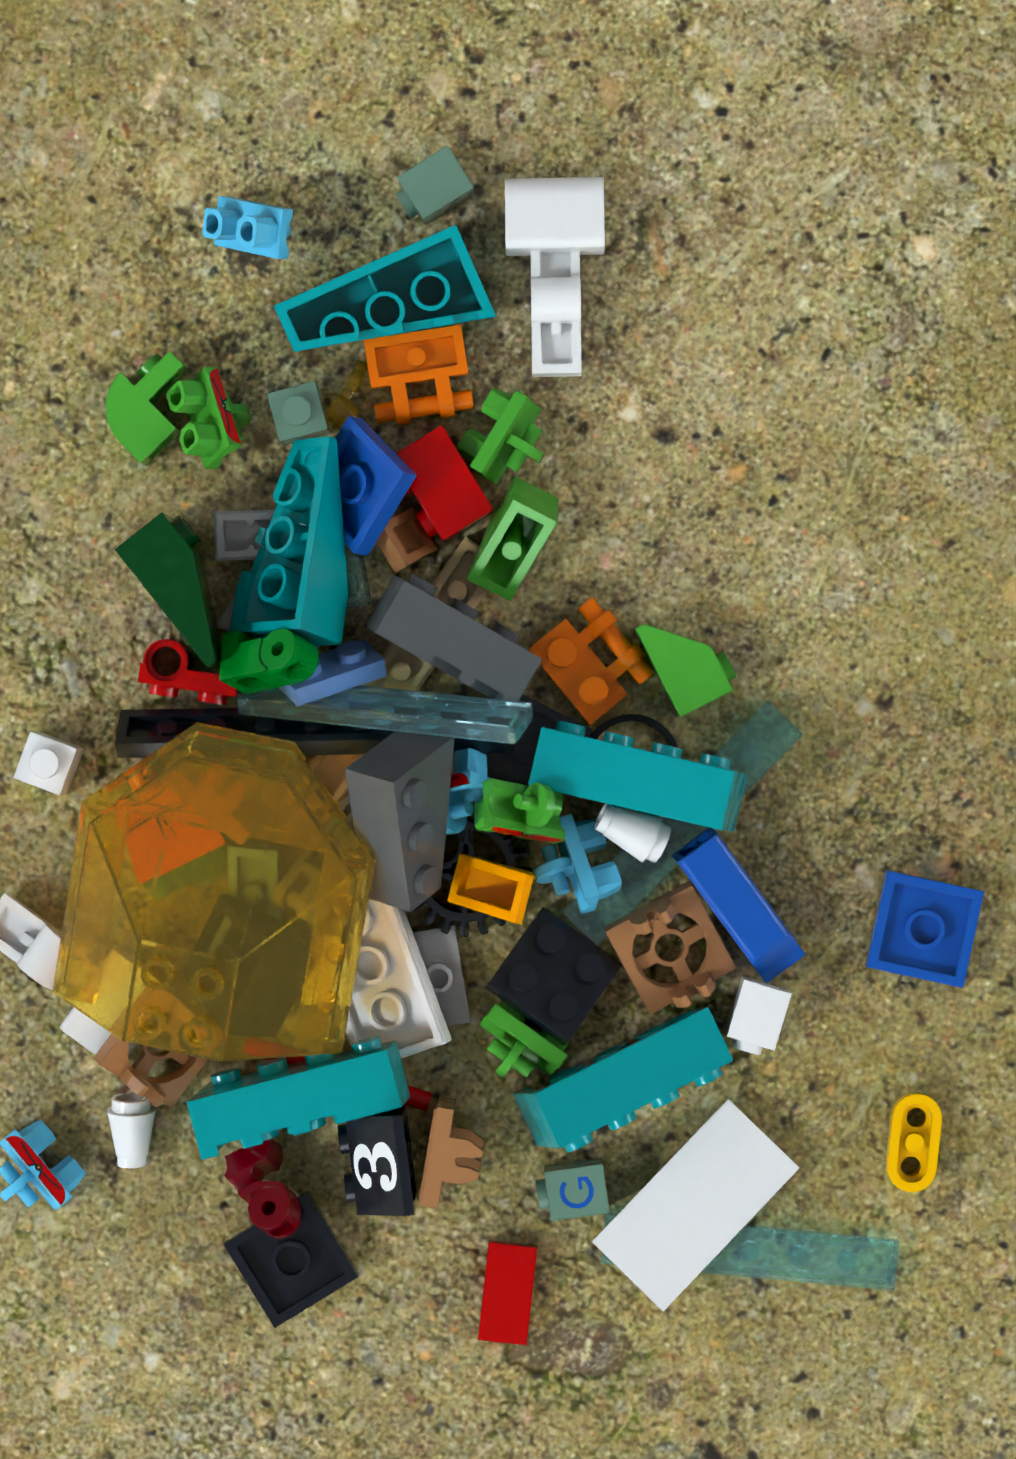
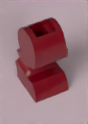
(271, 1203)

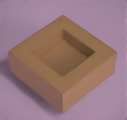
(405, 541)

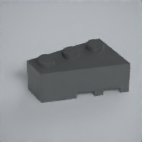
(453, 639)
(402, 813)

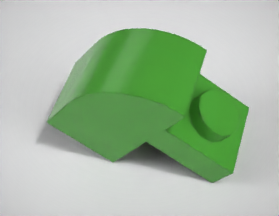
(132, 408)

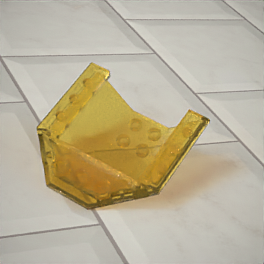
(216, 902)

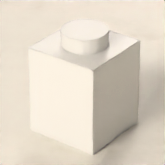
(48, 763)
(757, 1015)

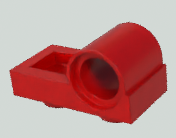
(208, 685)

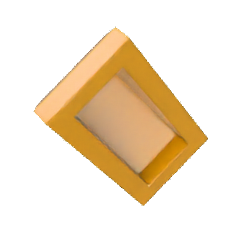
(491, 888)

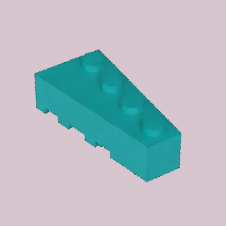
(399, 293)
(638, 778)
(625, 1080)
(297, 1095)

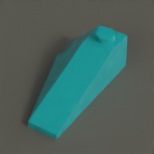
(301, 555)

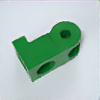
(266, 662)

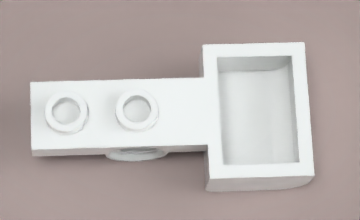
(555, 225)
(35, 949)

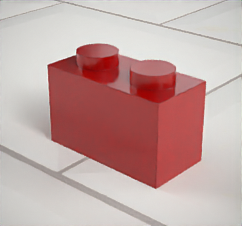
(443, 486)

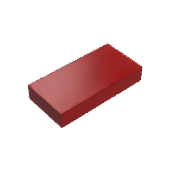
(507, 1292)

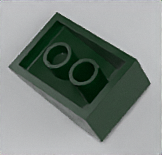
(175, 576)

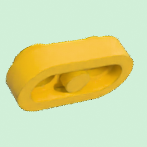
(913, 1141)

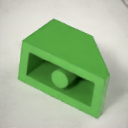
(514, 538)
(686, 668)

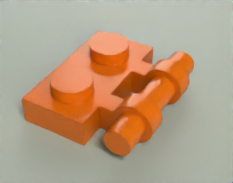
(416, 359)
(578, 669)

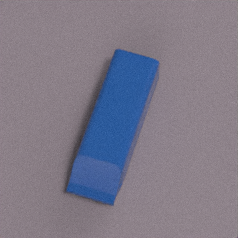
(738, 904)

